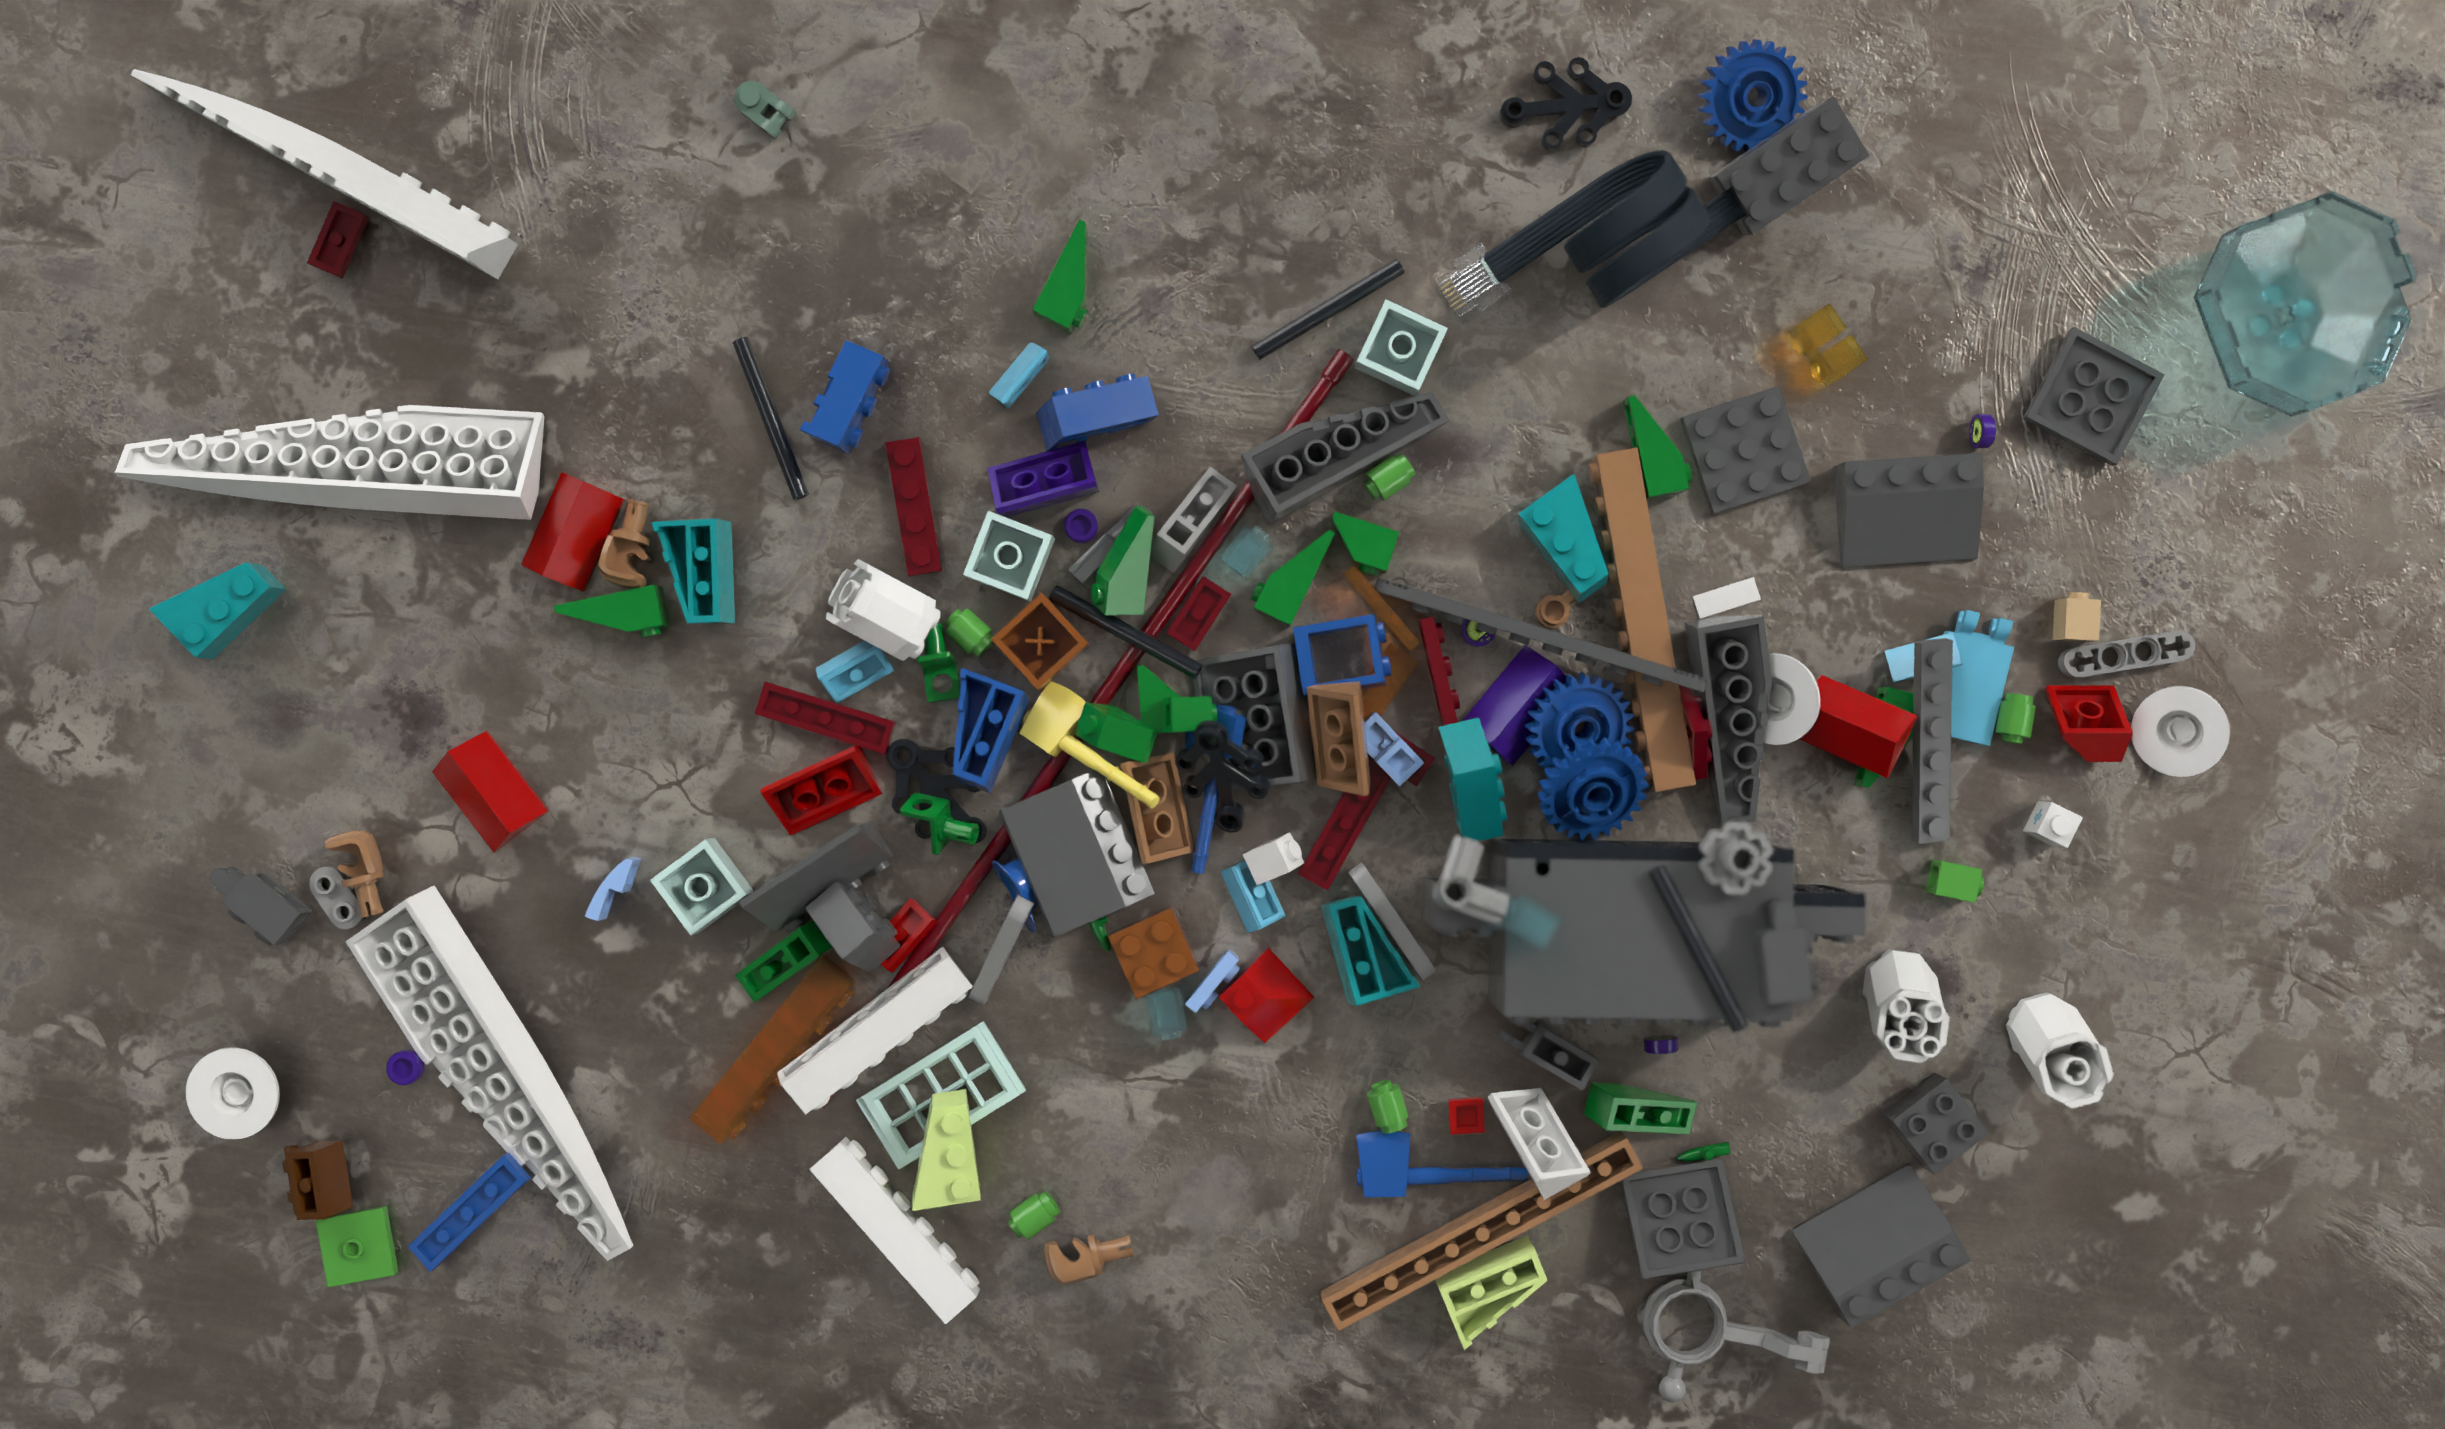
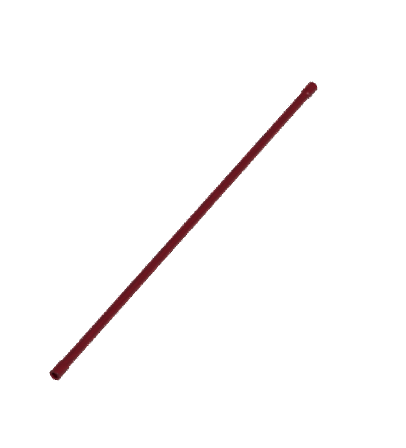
(1329, 378)

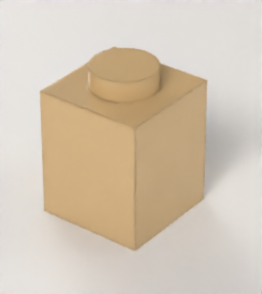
(2077, 618)

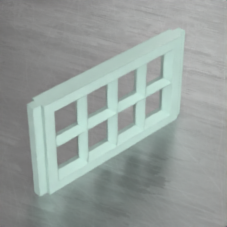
(995, 1060)

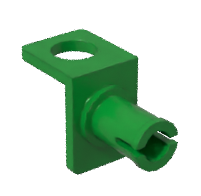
(938, 662)
(941, 823)

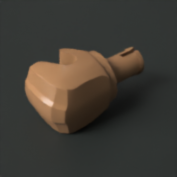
(624, 546)
(365, 872)
(1091, 1258)

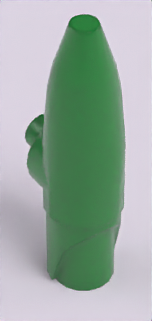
(1099, 931)
(1705, 1152)

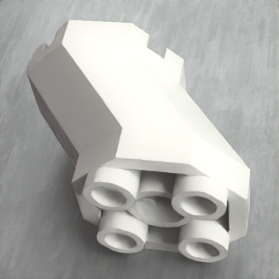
(882, 611)
(1905, 1006)
(2059, 1050)

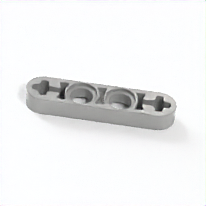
(2126, 654)
(1392, 921)
(1001, 950)

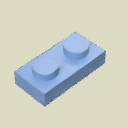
(1204, 993)

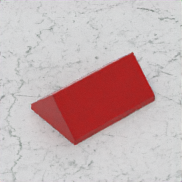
(572, 532)
(1859, 727)
(489, 790)
(822, 790)

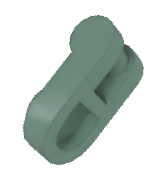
(755, 100)

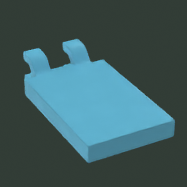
(1980, 679)

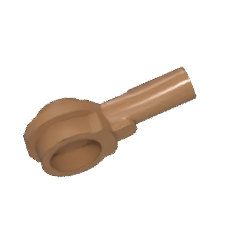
(1554, 610)

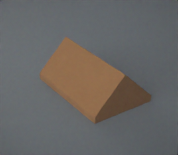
(1339, 737)
(1164, 829)

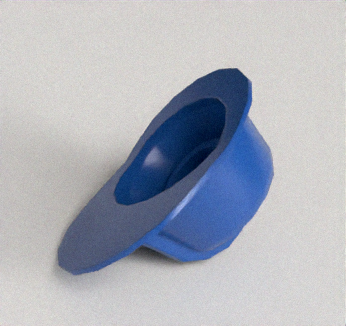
(1016, 882)

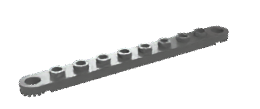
(1552, 641)

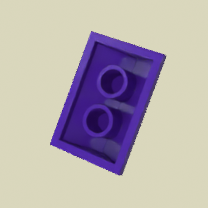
(1042, 480)
(1510, 697)

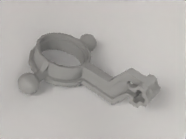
(1807, 1351)

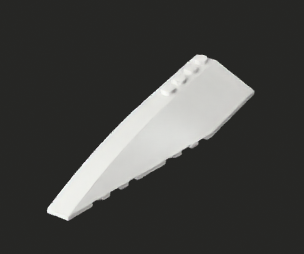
(352, 175)
(378, 461)
(481, 1047)

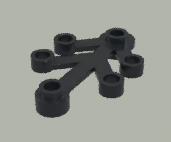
(1571, 103)
(1214, 739)
(929, 783)

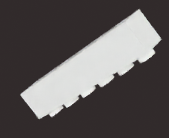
(874, 1031)
(896, 1229)

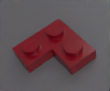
(1698, 731)

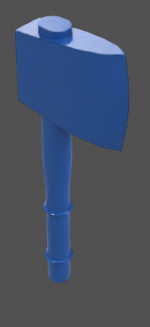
(1235, 726)
(1386, 1170)

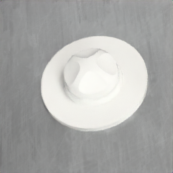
(1792, 701)
(2180, 731)
(232, 1093)

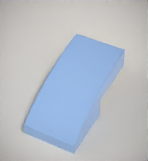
(1390, 750)
(618, 880)

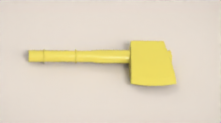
(1052, 728)

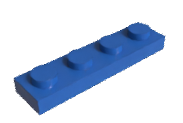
(469, 1212)

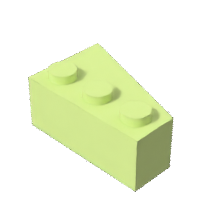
(948, 1157)
(1490, 1286)

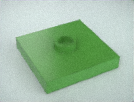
(357, 1246)

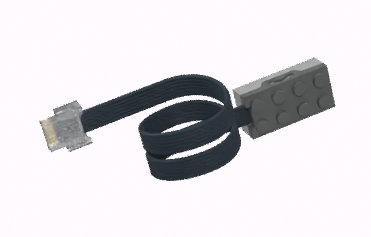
(1654, 195)

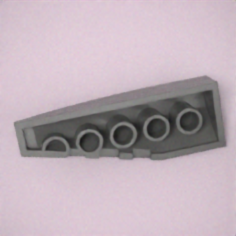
(1332, 451)
(1737, 666)

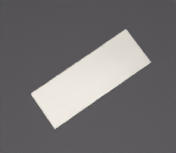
(1726, 597)

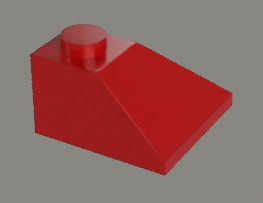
(2091, 720)
(1265, 995)

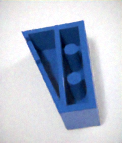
(847, 398)
(1096, 410)
(985, 728)

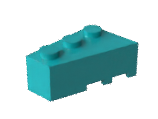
(1566, 538)
(701, 567)
(219, 608)
(1474, 780)
(1363, 953)

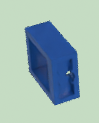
(1306, 656)

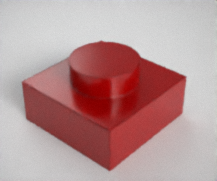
(1466, 1115)

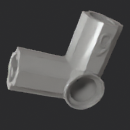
(1473, 899)

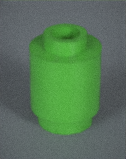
(1389, 477)
(969, 632)
(2015, 718)
(1388, 1106)
(1033, 1215)

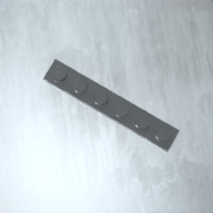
(1932, 740)

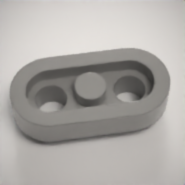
(336, 897)

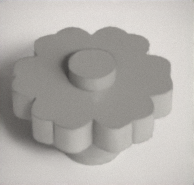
(1735, 858)

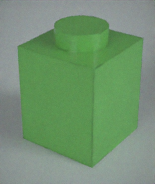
(1954, 881)

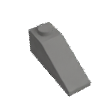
(1191, 519)

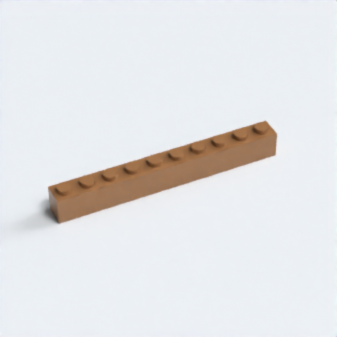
(1641, 615)
(1472, 1235)

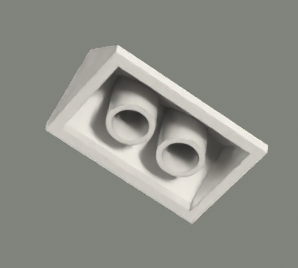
(1539, 1139)

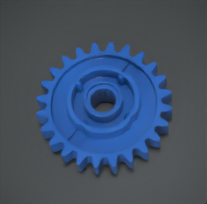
(1735, 77)
(1569, 705)
(1569, 792)

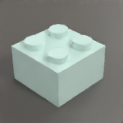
(1400, 347)
(1009, 556)
(702, 886)

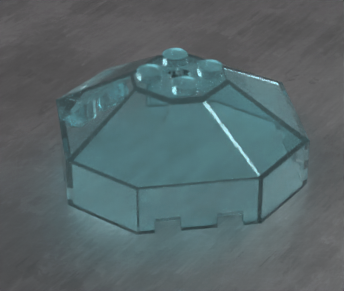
(2338, 277)

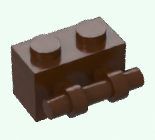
(317, 1179)

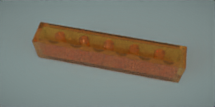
(772, 1049)

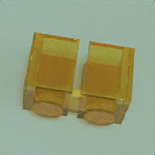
(1836, 360)

